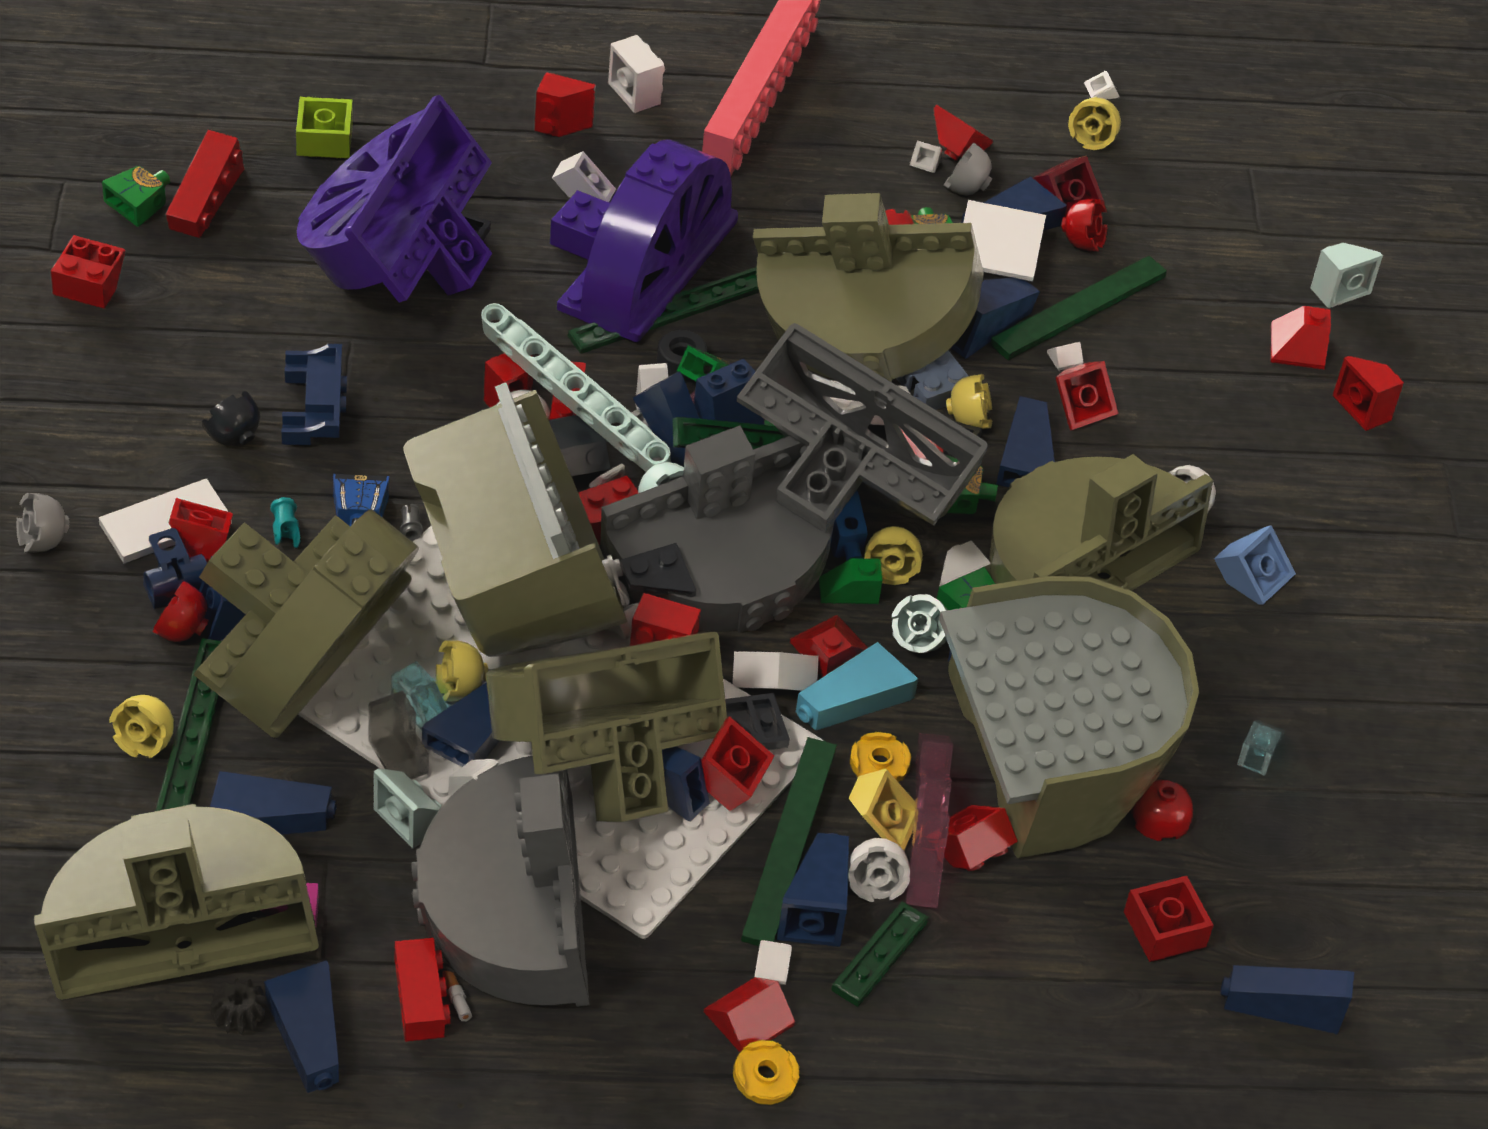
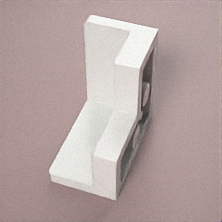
(774, 670)

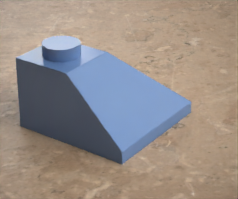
(1256, 565)

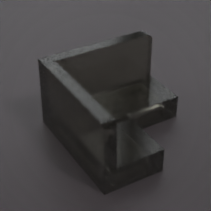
(395, 736)

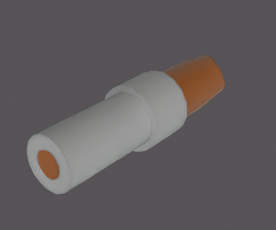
(457, 996)

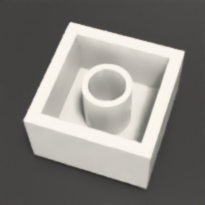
(636, 73)

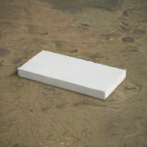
(132, 526)

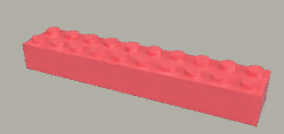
(759, 80)

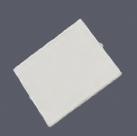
(1006, 238)

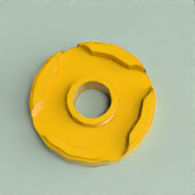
(880, 744)
(763, 1089)

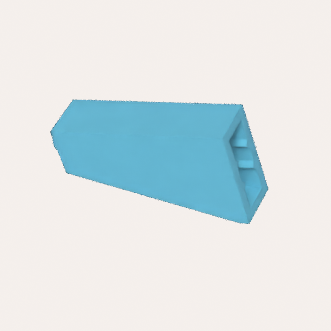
(856, 689)

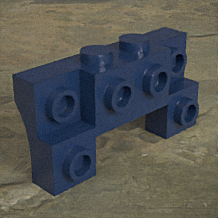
(323, 403)

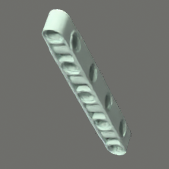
(560, 376)

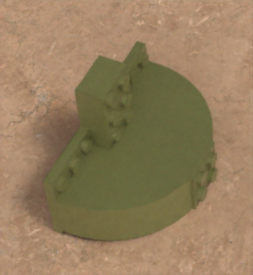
(870, 286)
(1091, 510)
(300, 612)
(613, 714)
(172, 882)

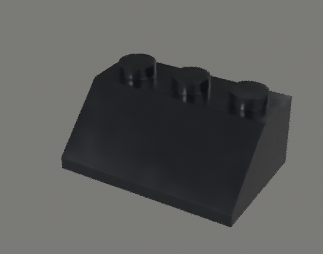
(581, 445)

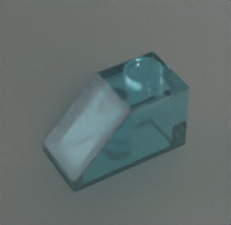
(420, 691)
(1260, 746)

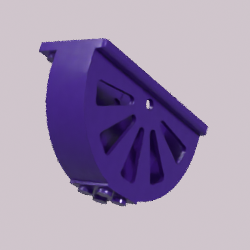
(400, 208)
(623, 235)

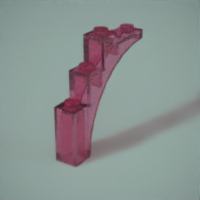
(930, 819)

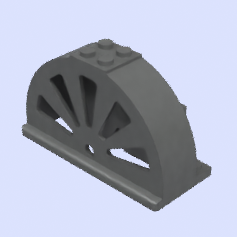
(842, 450)
(736, 540)
(506, 886)

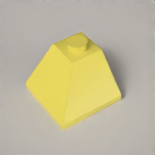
(885, 806)

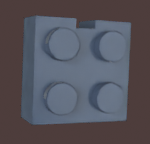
(935, 380)

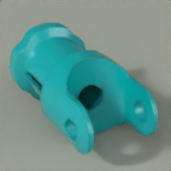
(285, 522)

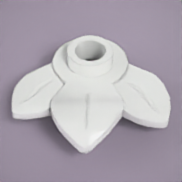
(614, 571)

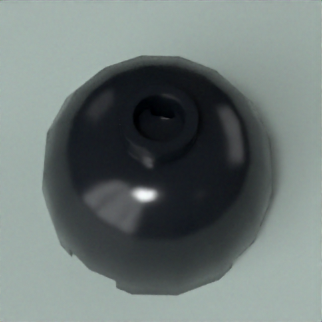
(233, 420)

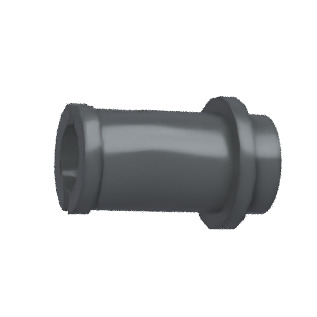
(411, 522)

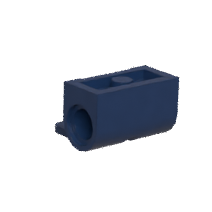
(172, 569)

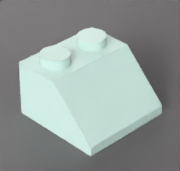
(1345, 273)
(403, 805)

